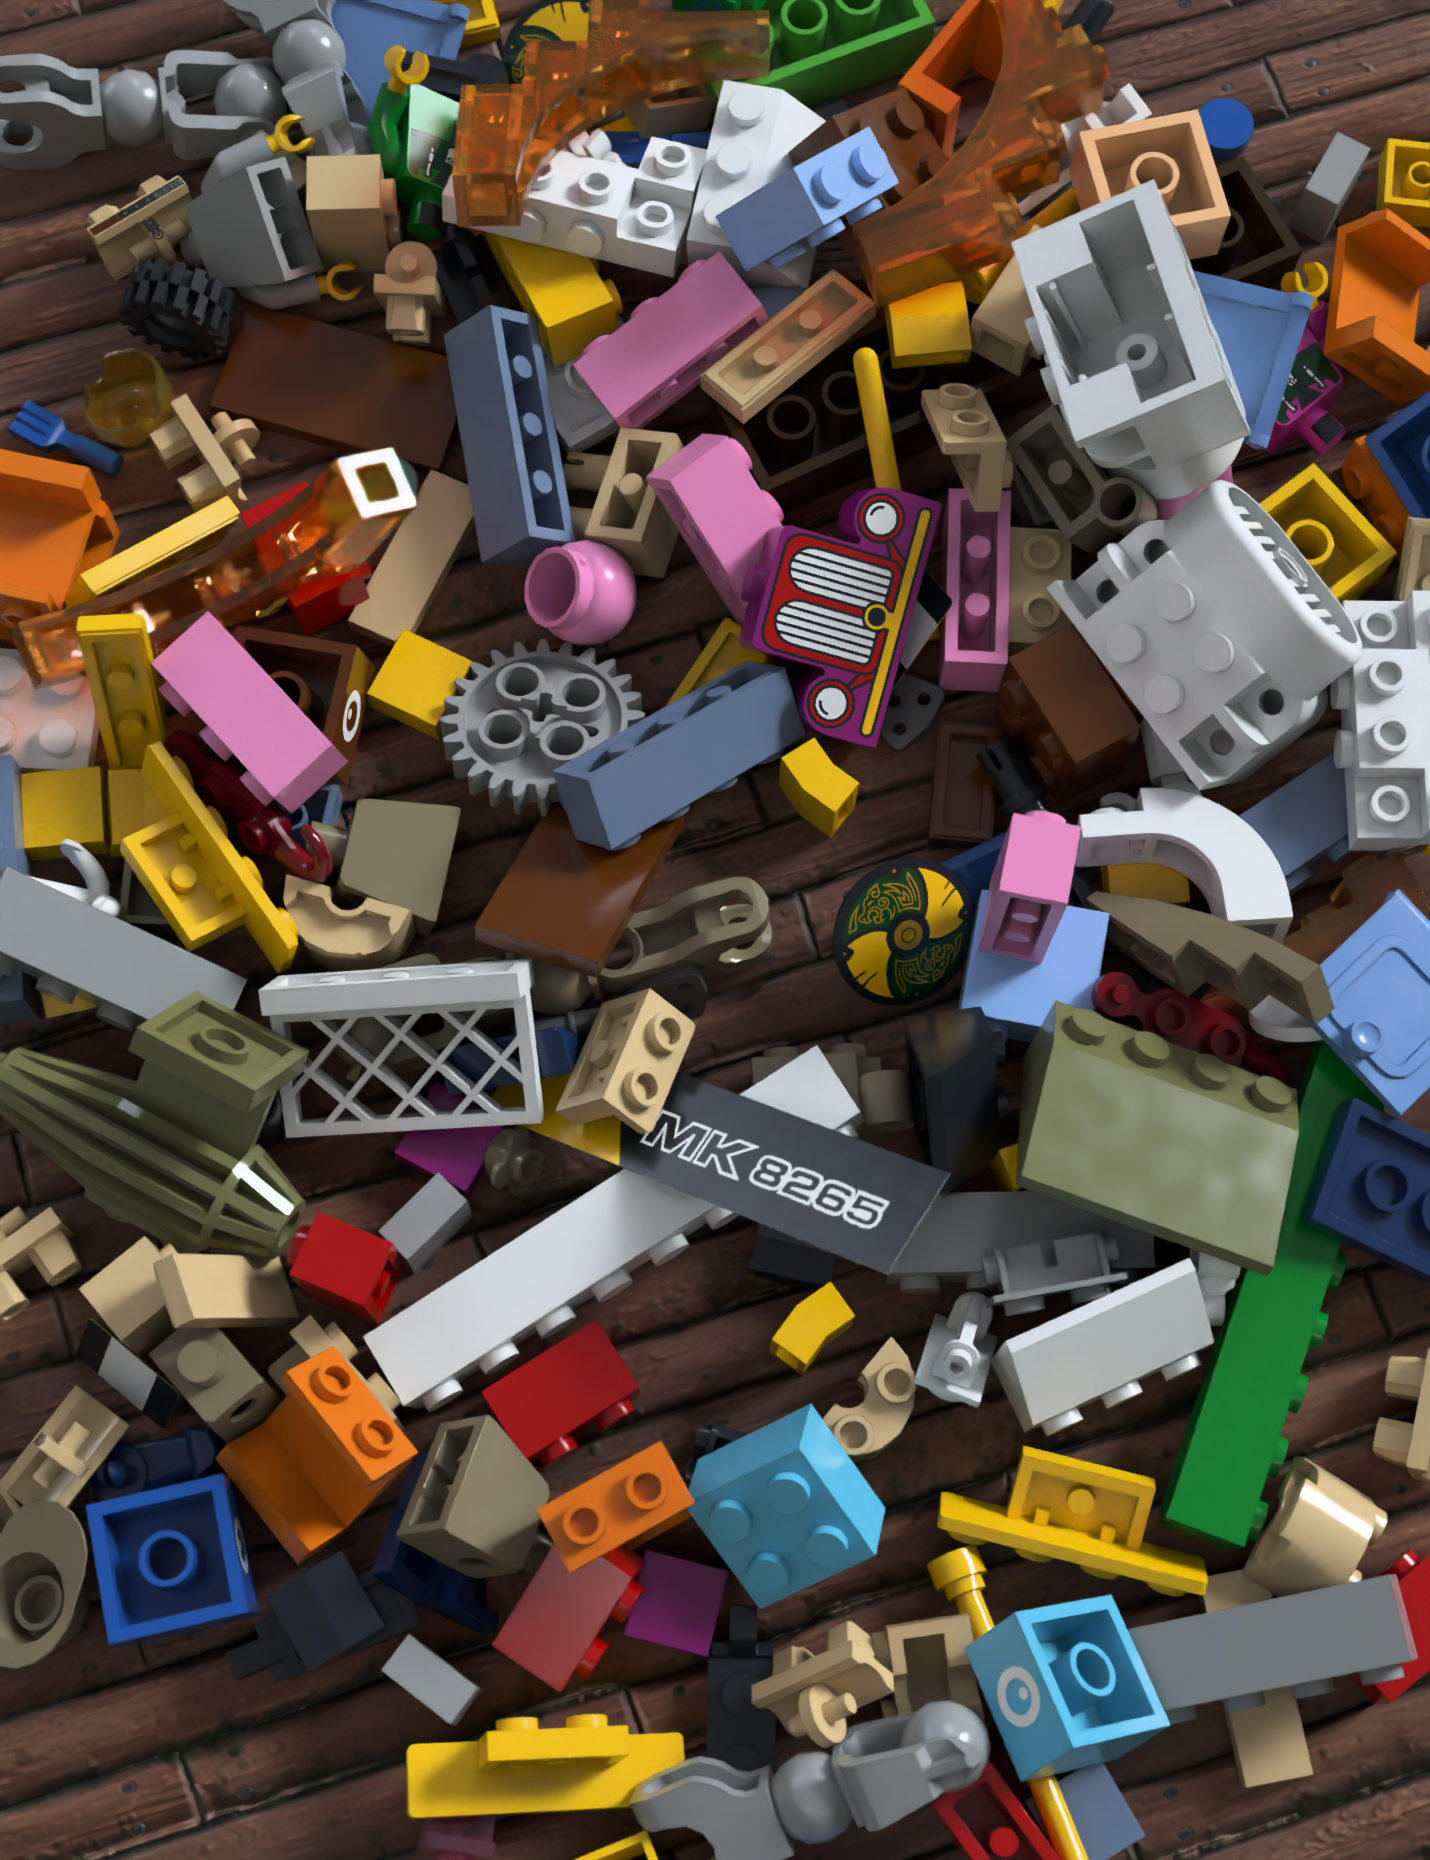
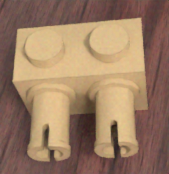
(626, 508)

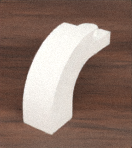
(1202, 843)

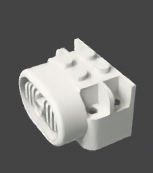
(1132, 345)
(1215, 632)

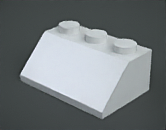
(745, 152)
(1105, 1349)

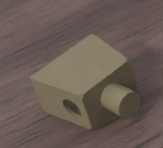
(393, 855)
(216, 1380)
(477, 1502)

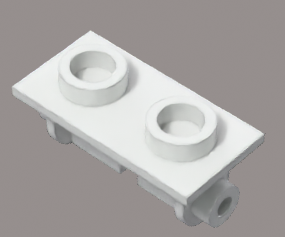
(959, 1351)

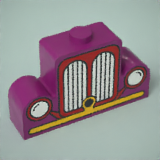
(842, 607)

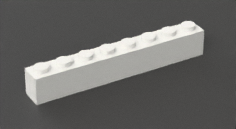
(572, 1257)

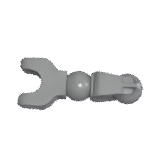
(312, 67)
(73, 111)
(872, 1777)

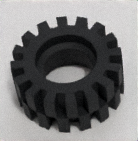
(178, 309)

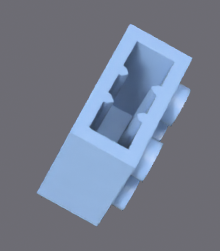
(809, 202)
(1021, 992)

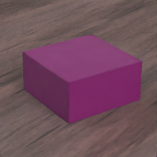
(452, 1151)
(677, 1604)

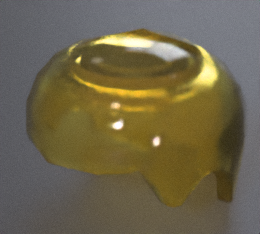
(128, 398)

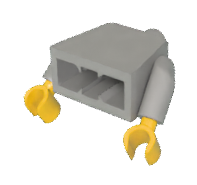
(254, 227)

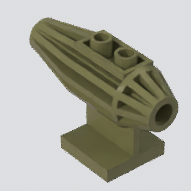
(179, 1140)

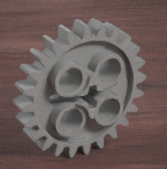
(532, 717)

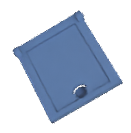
(377, 25)
(1260, 340)
(1383, 1003)

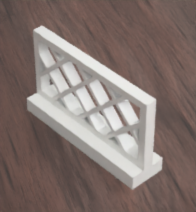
(407, 992)

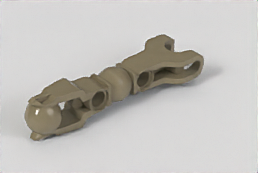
(679, 933)

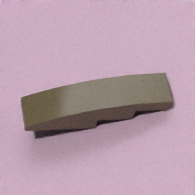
(1197, 948)

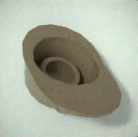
(40, 1582)

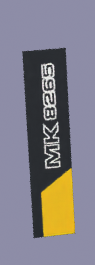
(760, 1166)

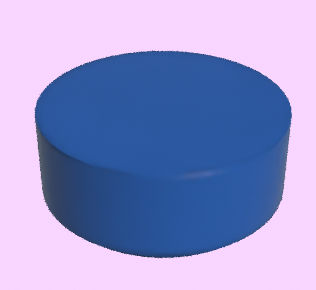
(1227, 127)

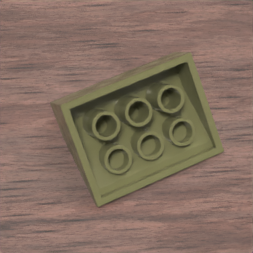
(1156, 1136)

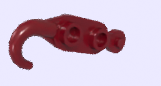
(259, 826)
(1185, 1024)

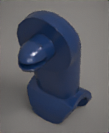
(158, 1463)

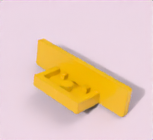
(197, 871)
(1078, 1516)
(536, 1769)

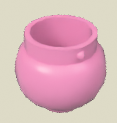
(581, 592)

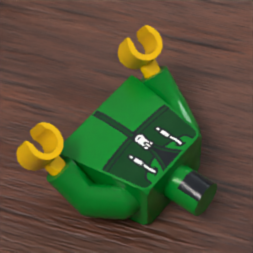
(415, 140)

